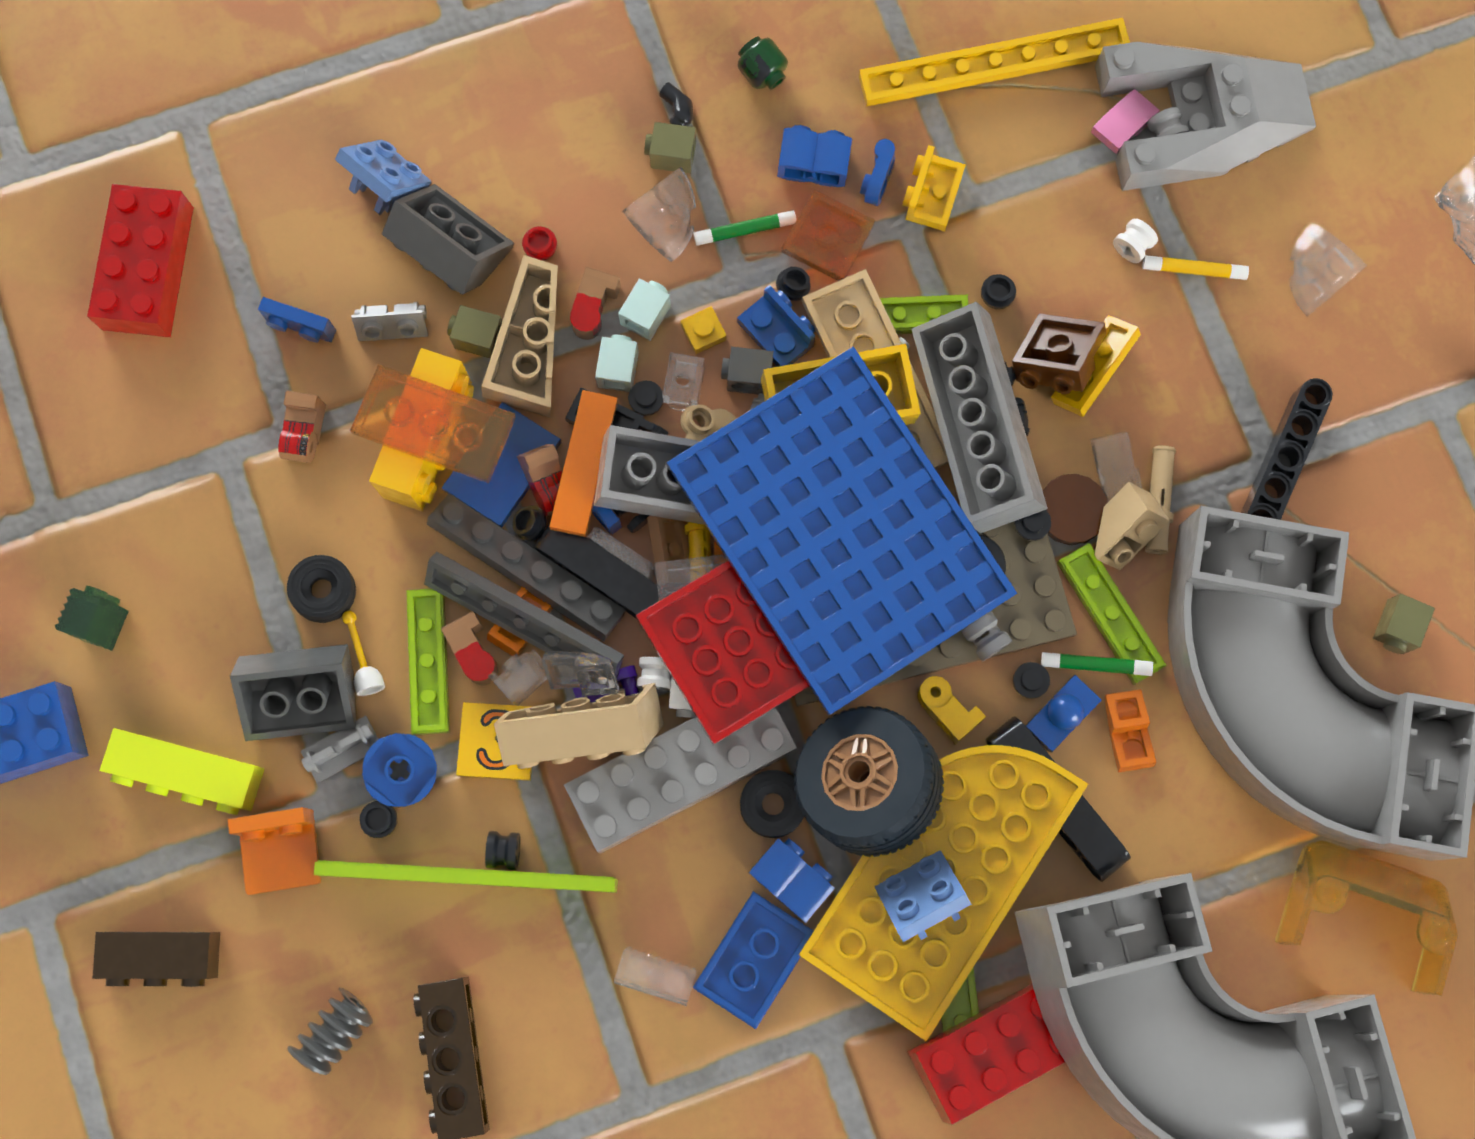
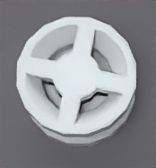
(1135, 240)
(654, 672)

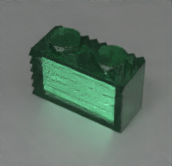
(92, 617)

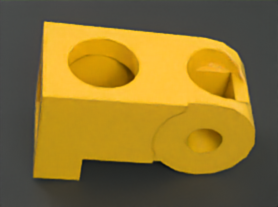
(949, 714)

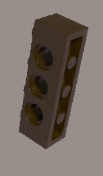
(444, 1119)

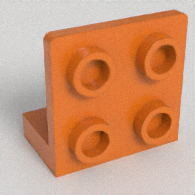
(277, 849)

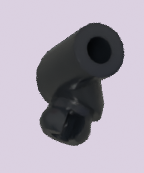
(681, 105)

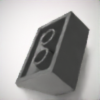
(446, 238)
(295, 692)

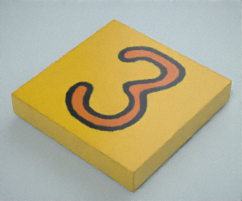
(479, 747)

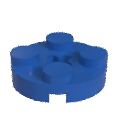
(378, 771)

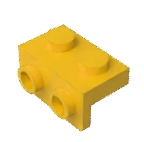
(934, 191)

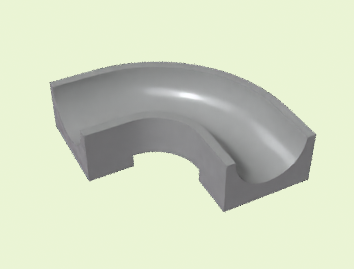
(1287, 708)
(1181, 1057)

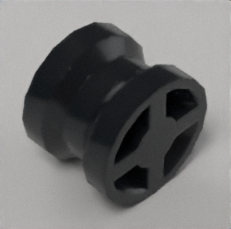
(502, 850)

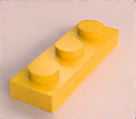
(1110, 354)

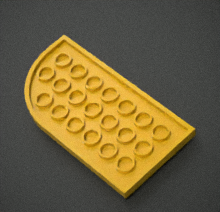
(993, 830)

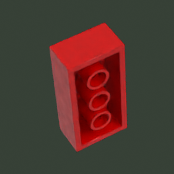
(140, 260)
(986, 1056)

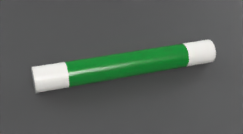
(745, 228)
(1098, 664)

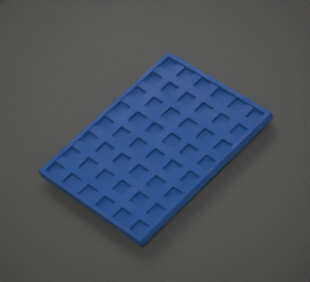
(841, 530)

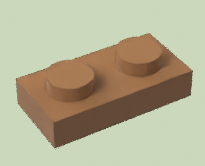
(667, 539)

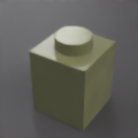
(671, 147)
(474, 331)
(1403, 624)

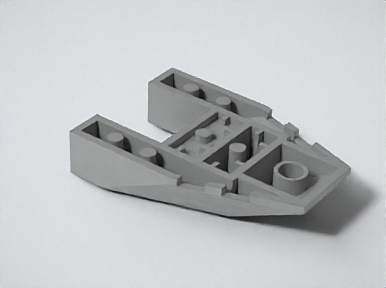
(1226, 100)

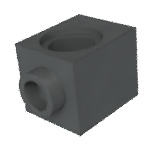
(745, 369)

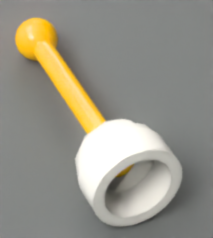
(367, 679)

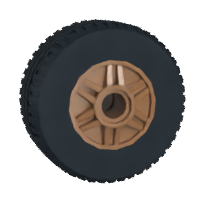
(868, 781)

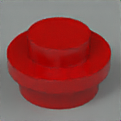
(539, 243)

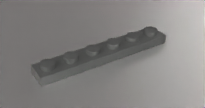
(526, 567)
(511, 611)

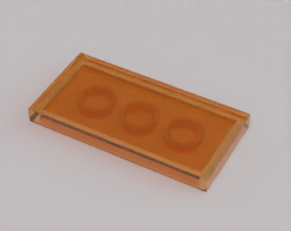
(433, 423)

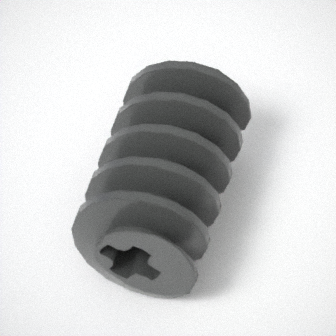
(332, 1034)

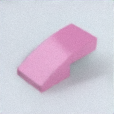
(1124, 120)

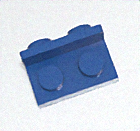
(778, 327)

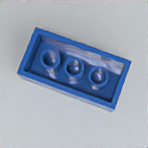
(39, 731)

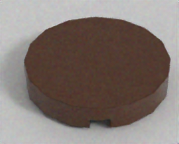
(1074, 508)

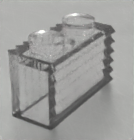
(655, 976)

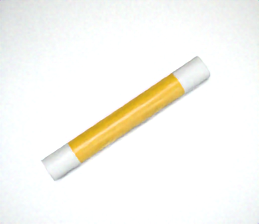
(1195, 267)

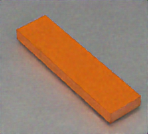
(581, 466)

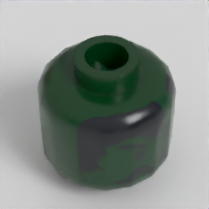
(762, 63)

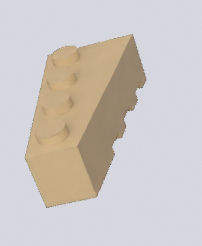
(524, 347)
(580, 728)

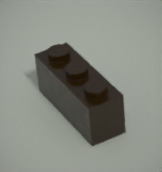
(156, 957)

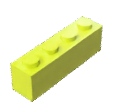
(182, 770)

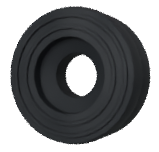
(321, 568)
(752, 810)

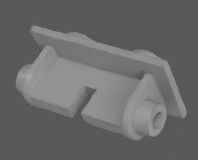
(377, 323)
(339, 750)

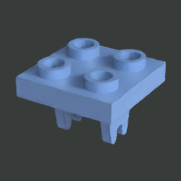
(381, 170)
(922, 896)

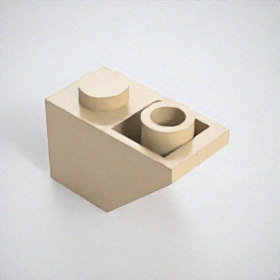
(1128, 525)

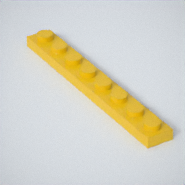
(990, 62)

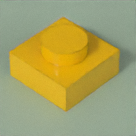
(703, 330)

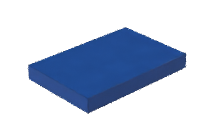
(508, 480)
(753, 960)

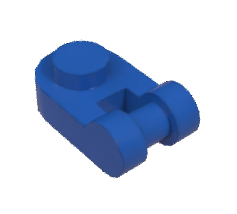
(875, 185)

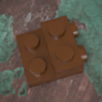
(1058, 353)

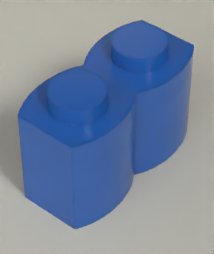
(814, 156)
(792, 879)

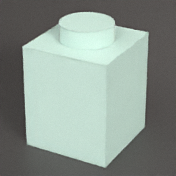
(645, 308)
(617, 363)

